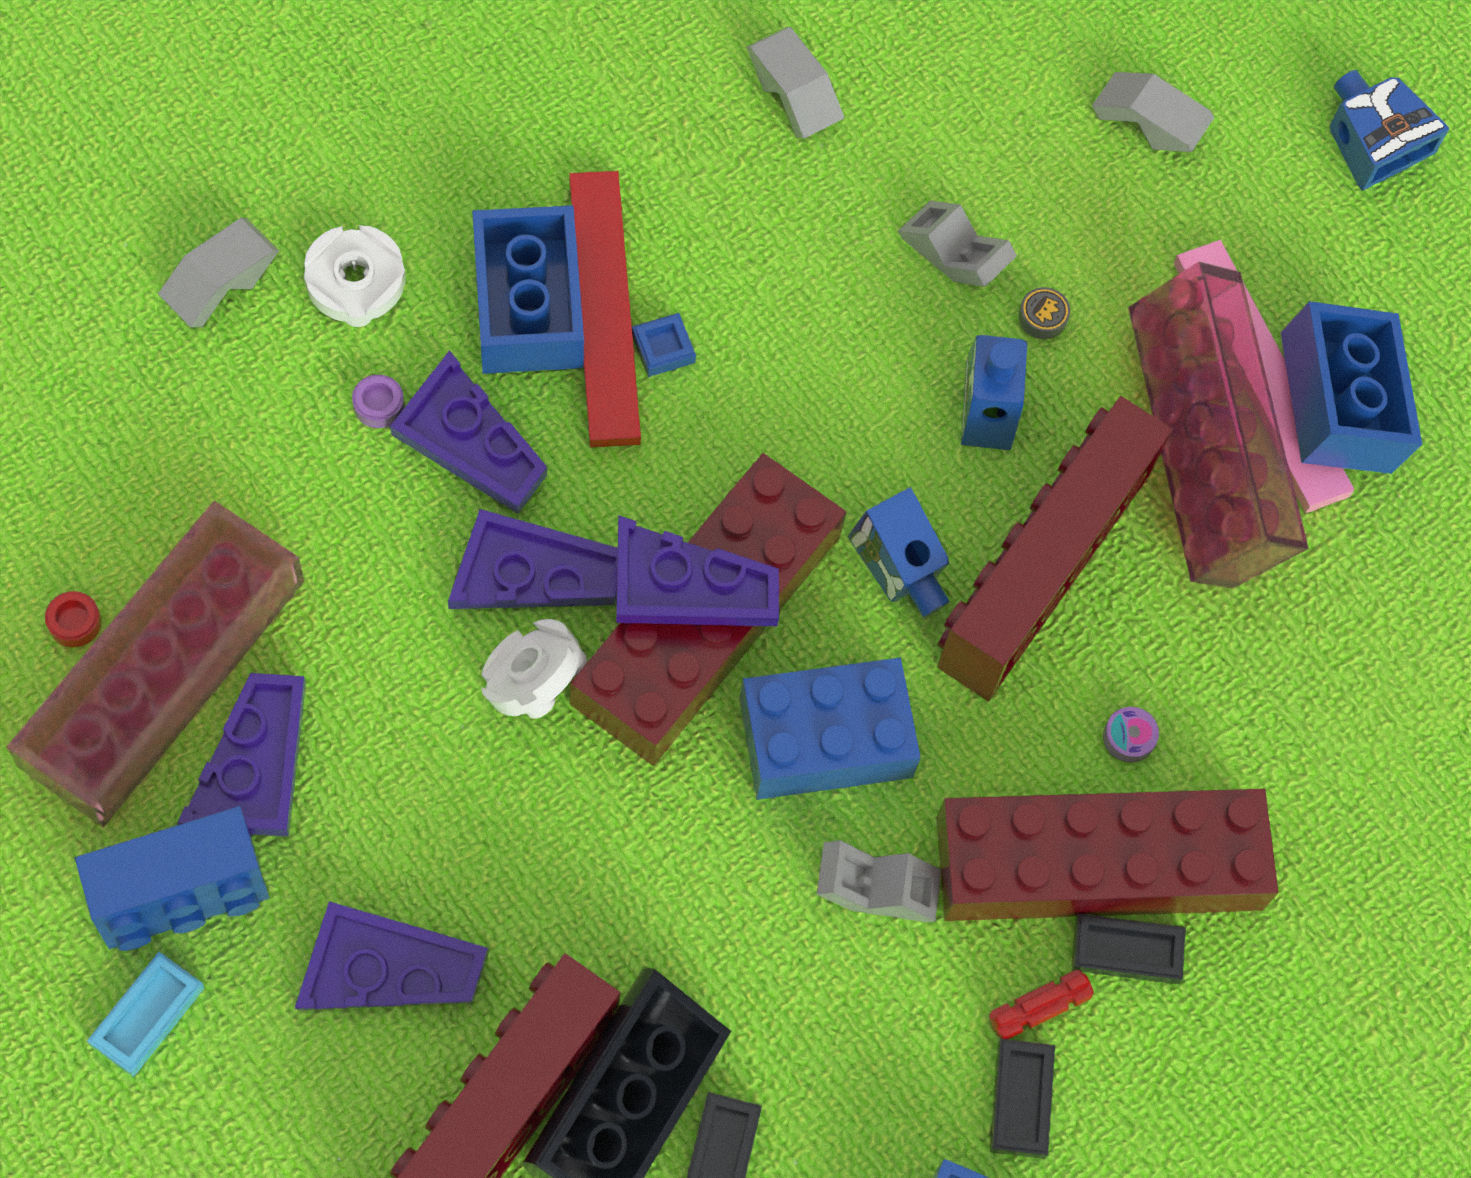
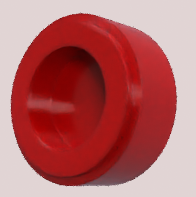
(73, 619)

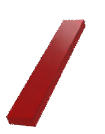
(605, 310)

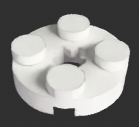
(360, 300)
(532, 669)

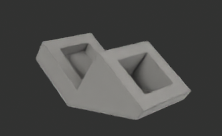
(803, 84)
(1163, 112)
(951, 244)
(224, 262)
(879, 885)

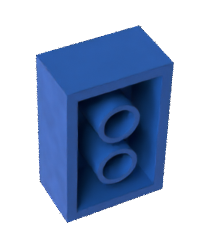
(528, 289)
(1350, 388)
(829, 728)
(172, 879)

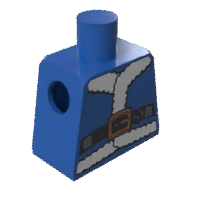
(1383, 128)
(993, 379)
(902, 551)

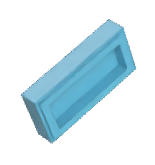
(146, 1014)

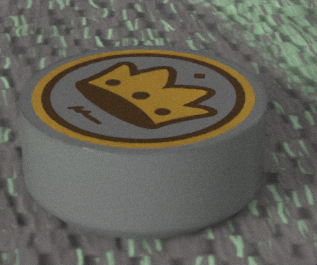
(1044, 313)

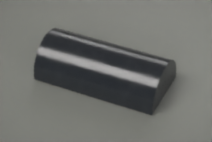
(630, 1086)

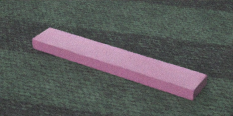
(1313, 484)

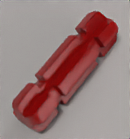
(1041, 1004)

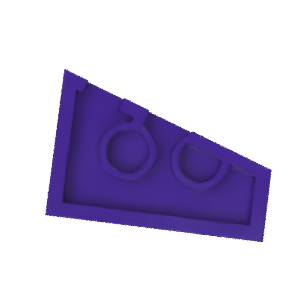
(468, 437)
(686, 584)
(255, 757)

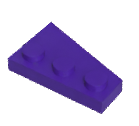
(532, 566)
(387, 963)

